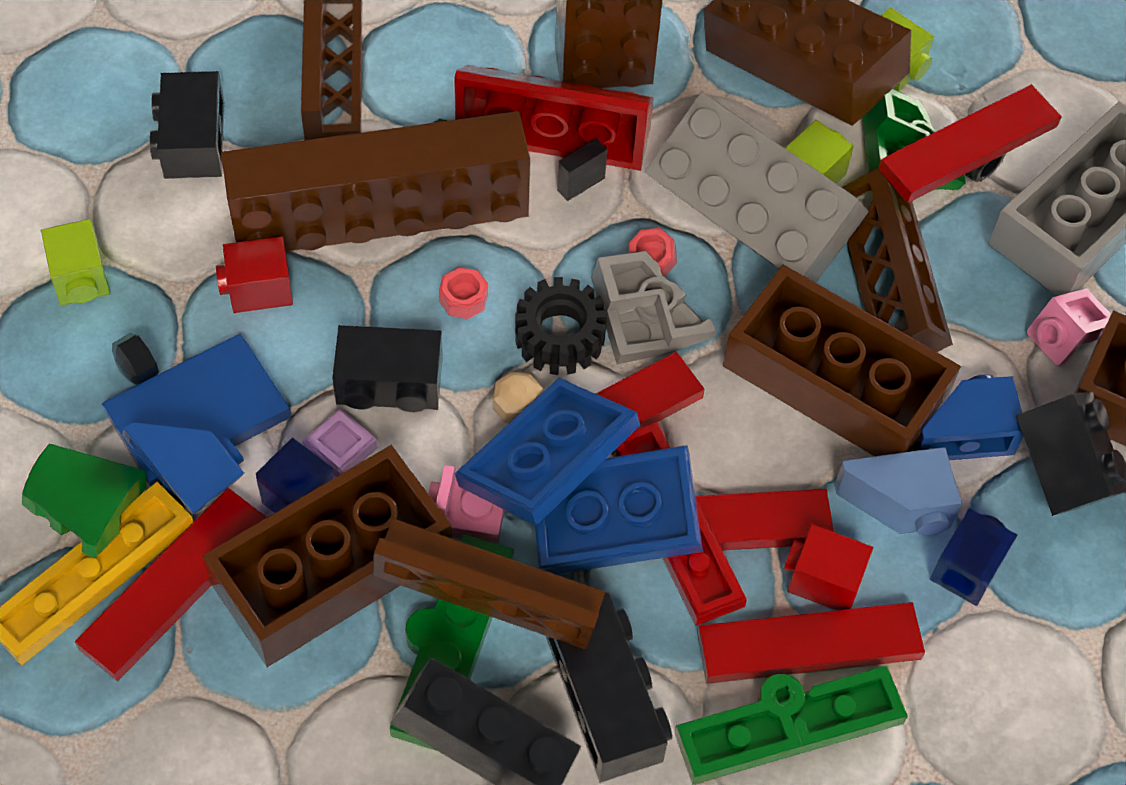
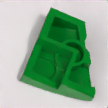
(894, 125)
(82, 494)

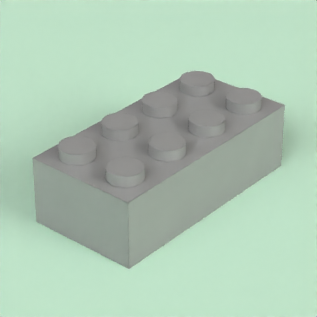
(756, 189)
(1072, 211)

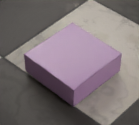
(341, 442)

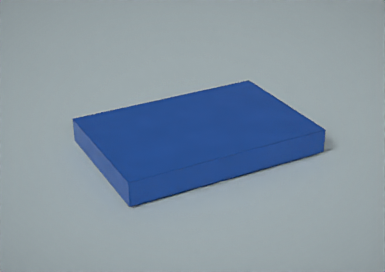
(213, 392)
(547, 450)
(624, 514)

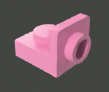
(1067, 324)
(465, 510)

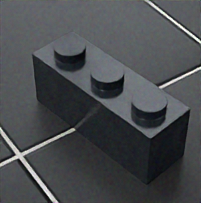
(612, 697)
(482, 730)

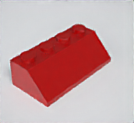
(558, 113)

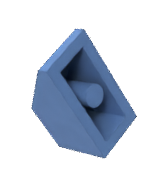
(903, 490)

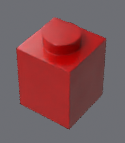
(255, 275)
(827, 568)

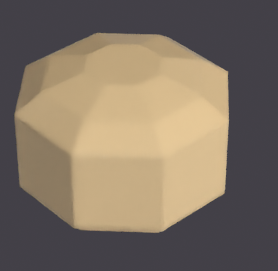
(514, 394)

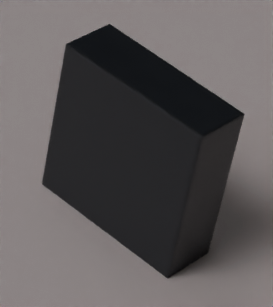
(582, 169)

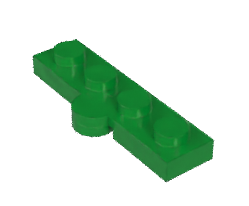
(447, 635)
(789, 722)

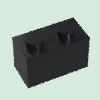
(188, 125)
(387, 368)
(1073, 452)

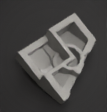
(645, 309)

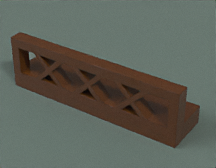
(316, 72)
(908, 259)
(488, 583)

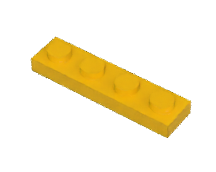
(81, 582)

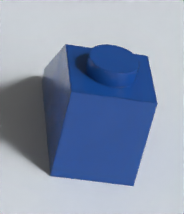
(976, 420)
(186, 461)

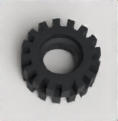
(560, 301)

